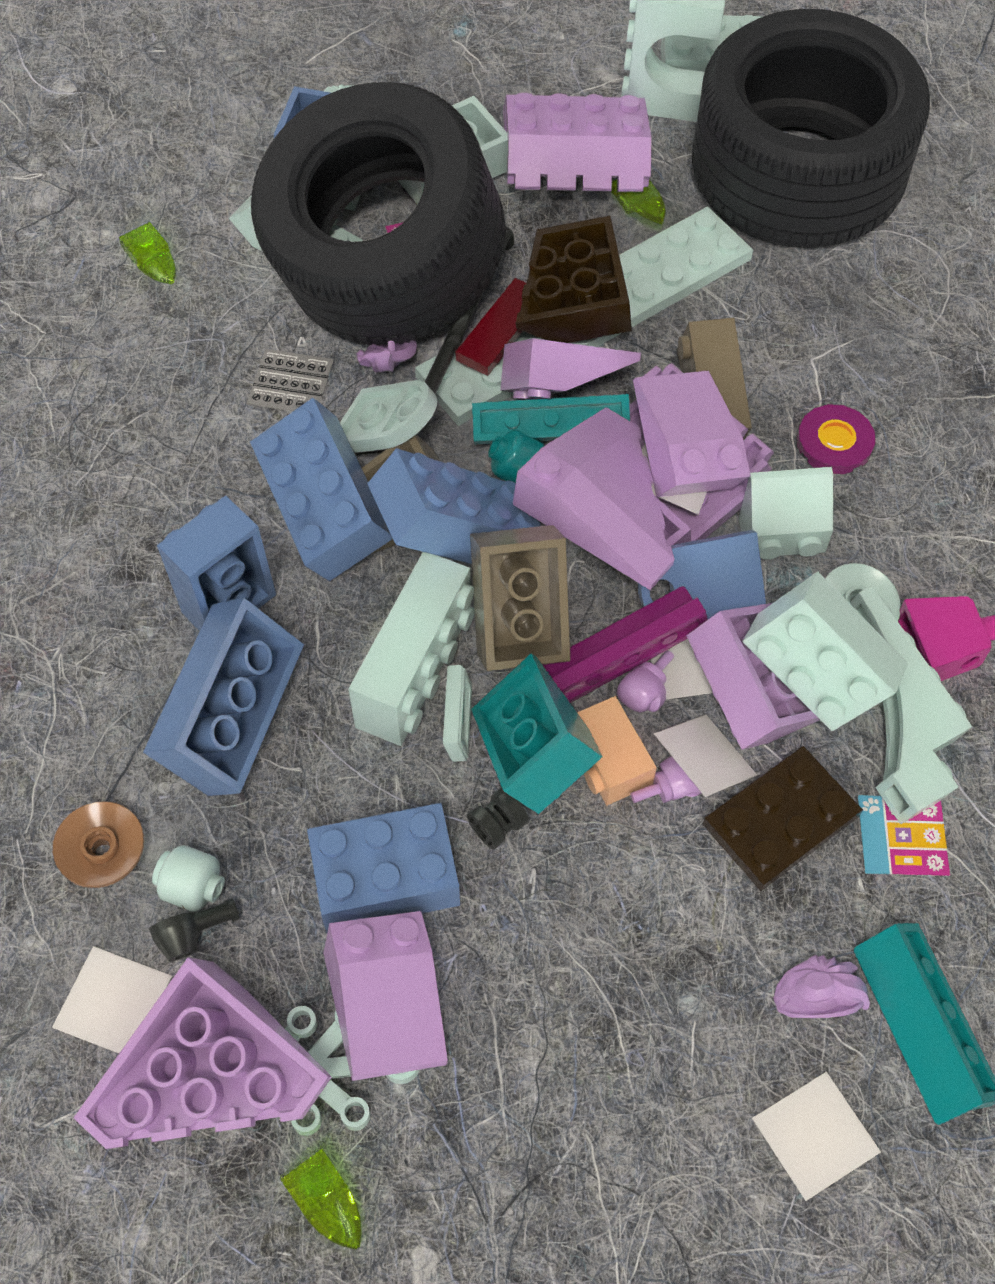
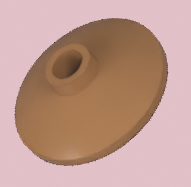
(87, 830)

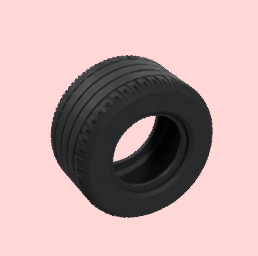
(821, 76)
(423, 268)

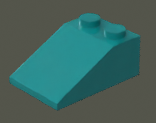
(534, 736)

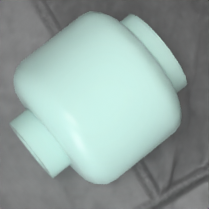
(188, 878)

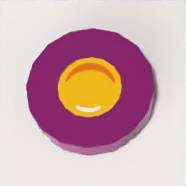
(836, 438)

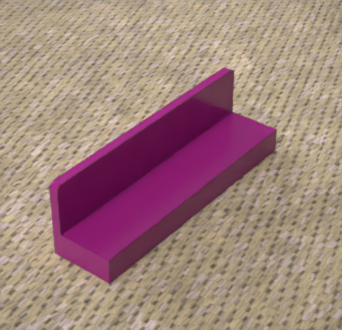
(627, 643)

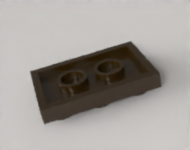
(782, 818)

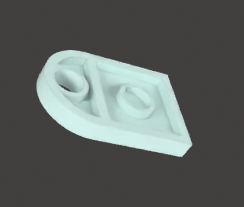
(388, 415)

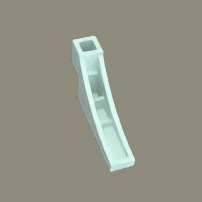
(917, 721)

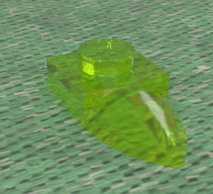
(647, 204)
(150, 253)
(324, 1198)

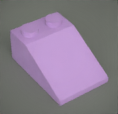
(542, 367)
(689, 434)
(385, 994)

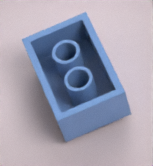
(216, 561)
(384, 865)

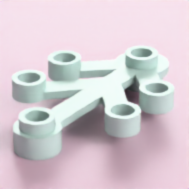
(337, 1068)

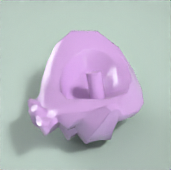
(386, 357)
(821, 989)

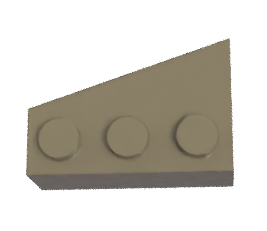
(715, 348)

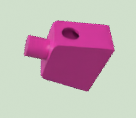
(948, 632)

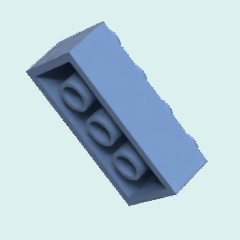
(321, 490)
(439, 504)
(224, 698)

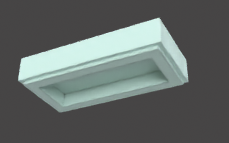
(457, 713)

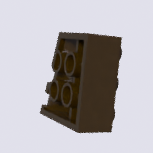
(575, 284)

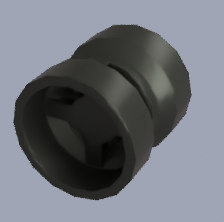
(497, 818)

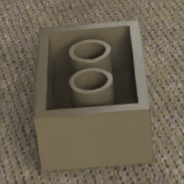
(520, 596)

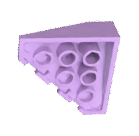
(600, 496)
(202, 1063)

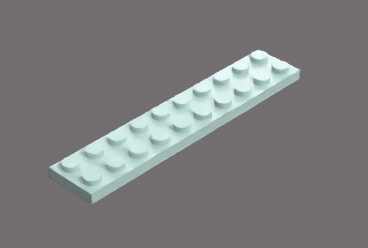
(655, 278)

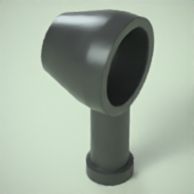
(179, 934)

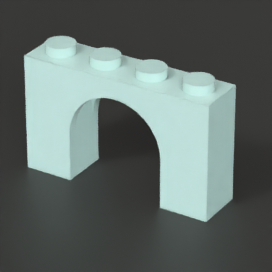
(667, 89)

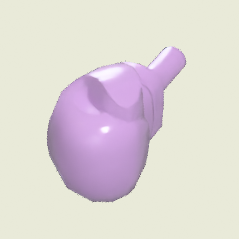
(644, 686)
(669, 783)

